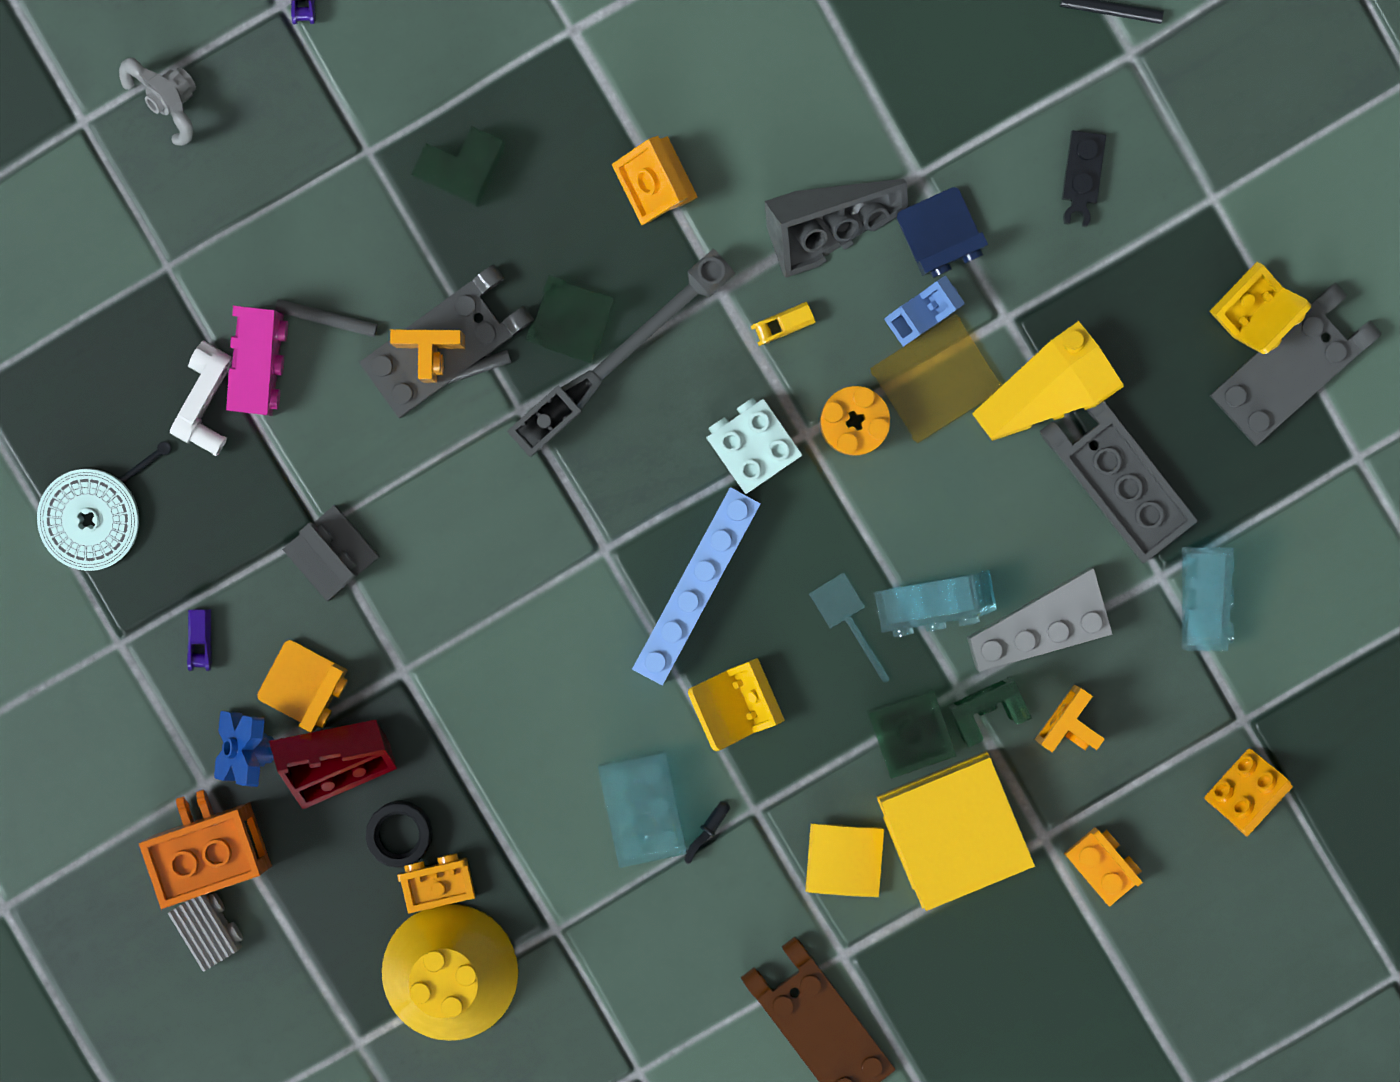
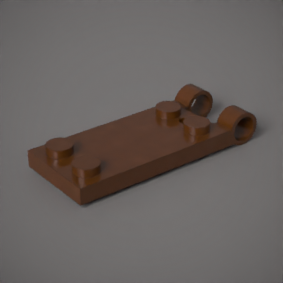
(819, 1022)

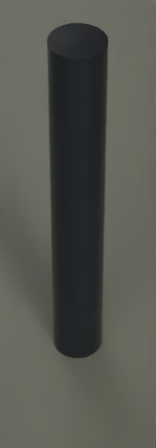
(1115, 9)

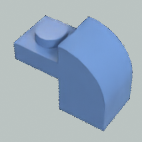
(924, 311)

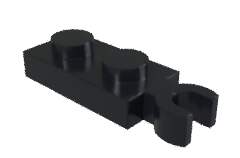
(1083, 173)

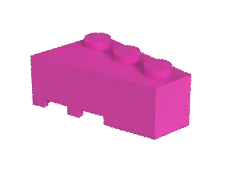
(256, 361)

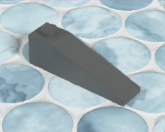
(820, 220)

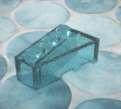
(935, 603)

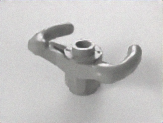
(163, 93)

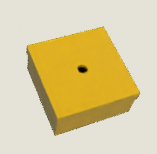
(955, 831)

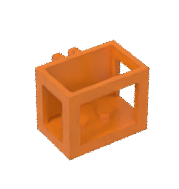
(204, 852)

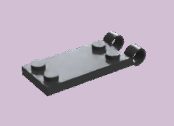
(396, 369)
(1281, 381)
(1123, 483)

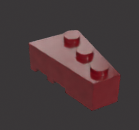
(332, 760)

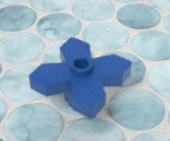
(243, 748)

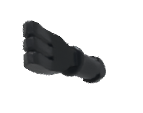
(709, 828)

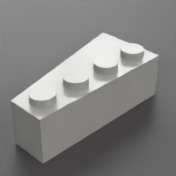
(1051, 622)

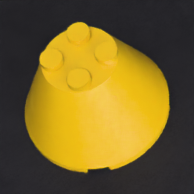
(450, 972)

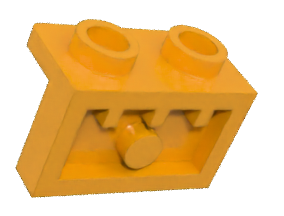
(1103, 866)

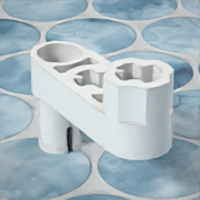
(213, 367)

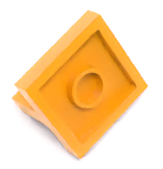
(654, 179)
(428, 342)
(1065, 721)

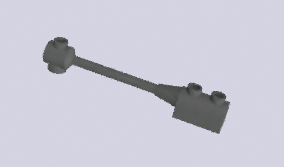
(566, 402)

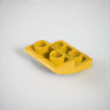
(844, 860)

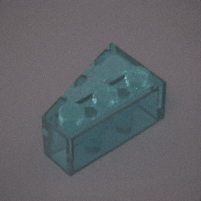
(1207, 598)

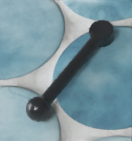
(163, 448)

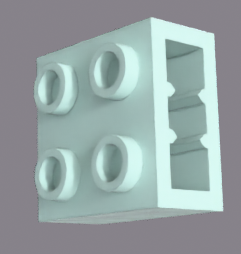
(753, 444)

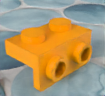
(436, 884)

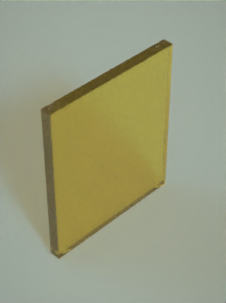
(936, 378)

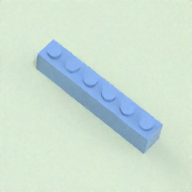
(696, 586)

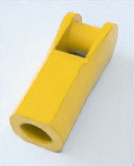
(788, 320)

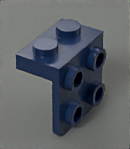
(941, 232)

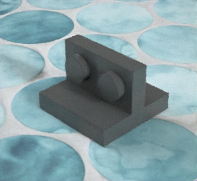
(330, 552)

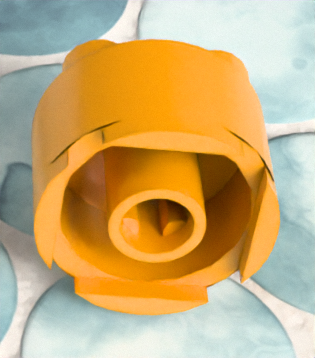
(861, 402)

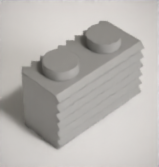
(206, 929)

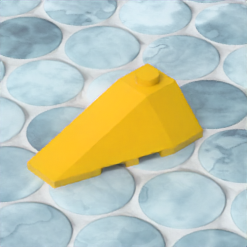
(1056, 381)

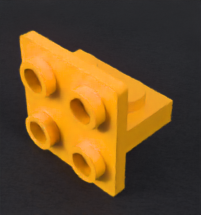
(1248, 791)

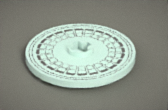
(114, 519)

